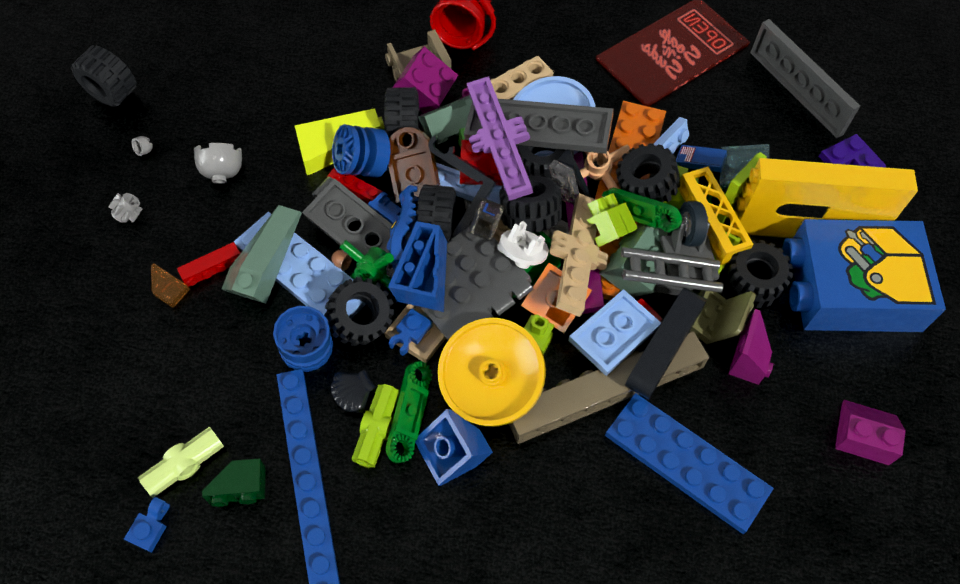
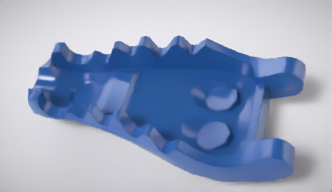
(403, 227)

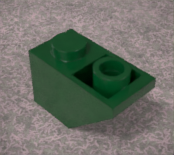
(237, 482)

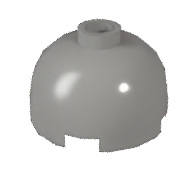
(218, 161)

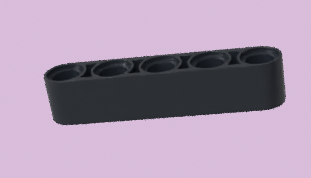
(665, 343)

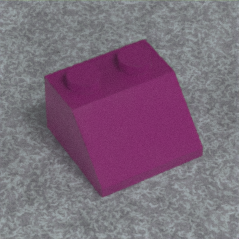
(870, 433)

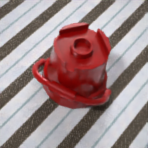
(462, 22)

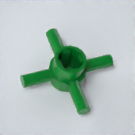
(371, 265)

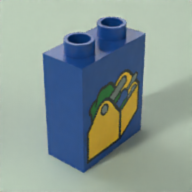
(863, 276)

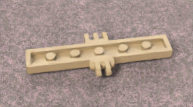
(579, 257)

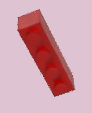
(357, 186)
(209, 264)

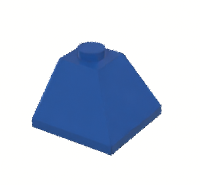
(452, 447)

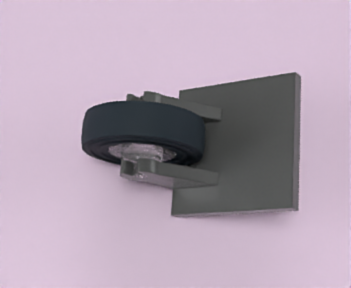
(690, 239)

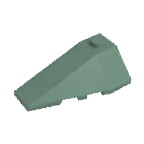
(260, 261)

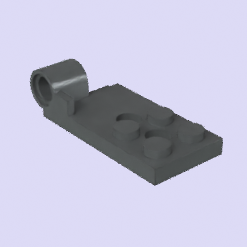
(338, 207)

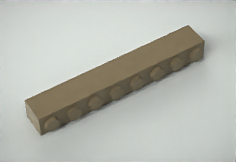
(597, 391)

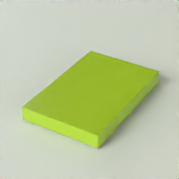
(736, 186)

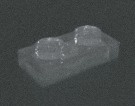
(566, 179)

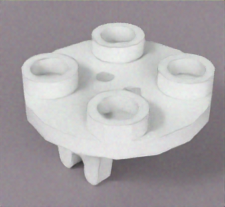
(523, 246)

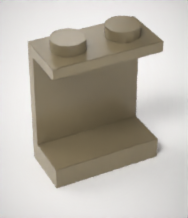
(400, 60)

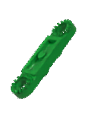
(647, 210)
(409, 412)

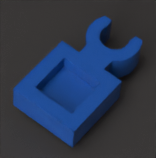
(411, 328)

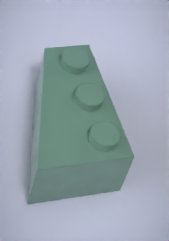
(645, 239)

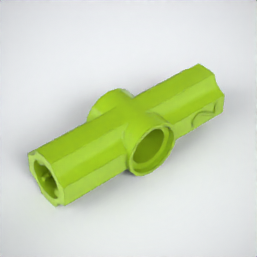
(376, 426)

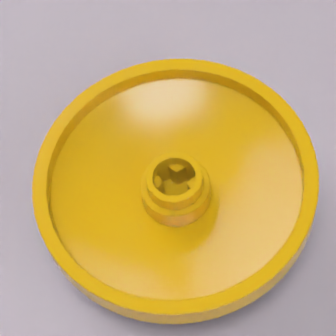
(491, 372)

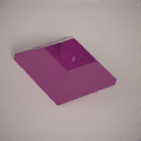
(752, 352)

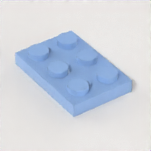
(614, 332)

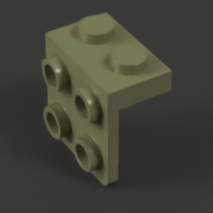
(722, 317)

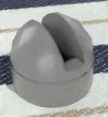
(141, 145)

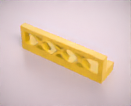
(718, 239)

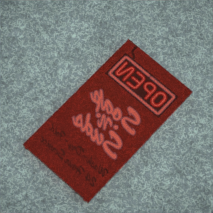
(672, 51)

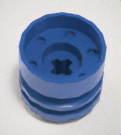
(361, 151)
(297, 327)

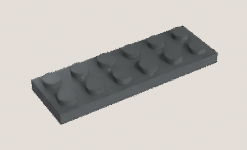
(804, 79)
(555, 124)

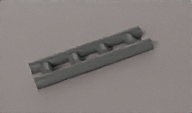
(661, 278)

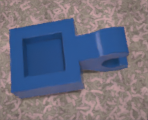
(147, 529)

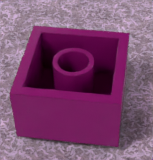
(429, 77)

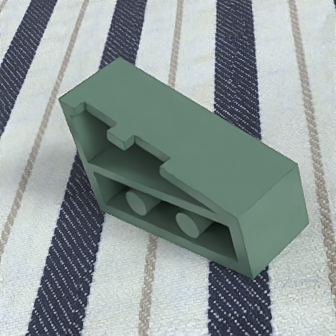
(446, 119)

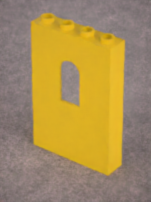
(847, 190)

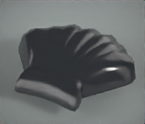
(352, 390)

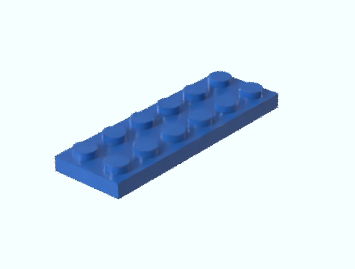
(689, 463)

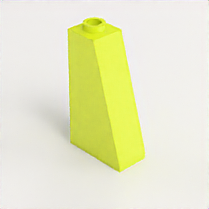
(317, 136)

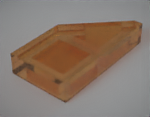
(167, 286)

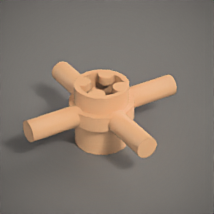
(605, 162)

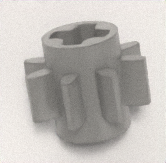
(125, 207)

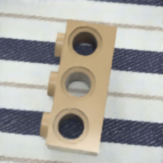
(515, 79)

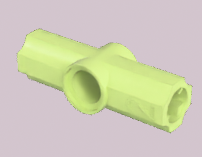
(180, 462)

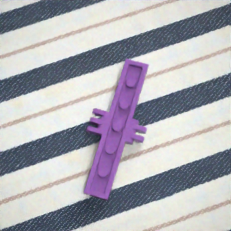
(499, 138)

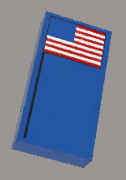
(701, 157)

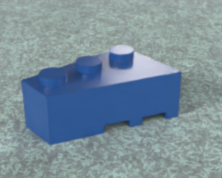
(422, 269)

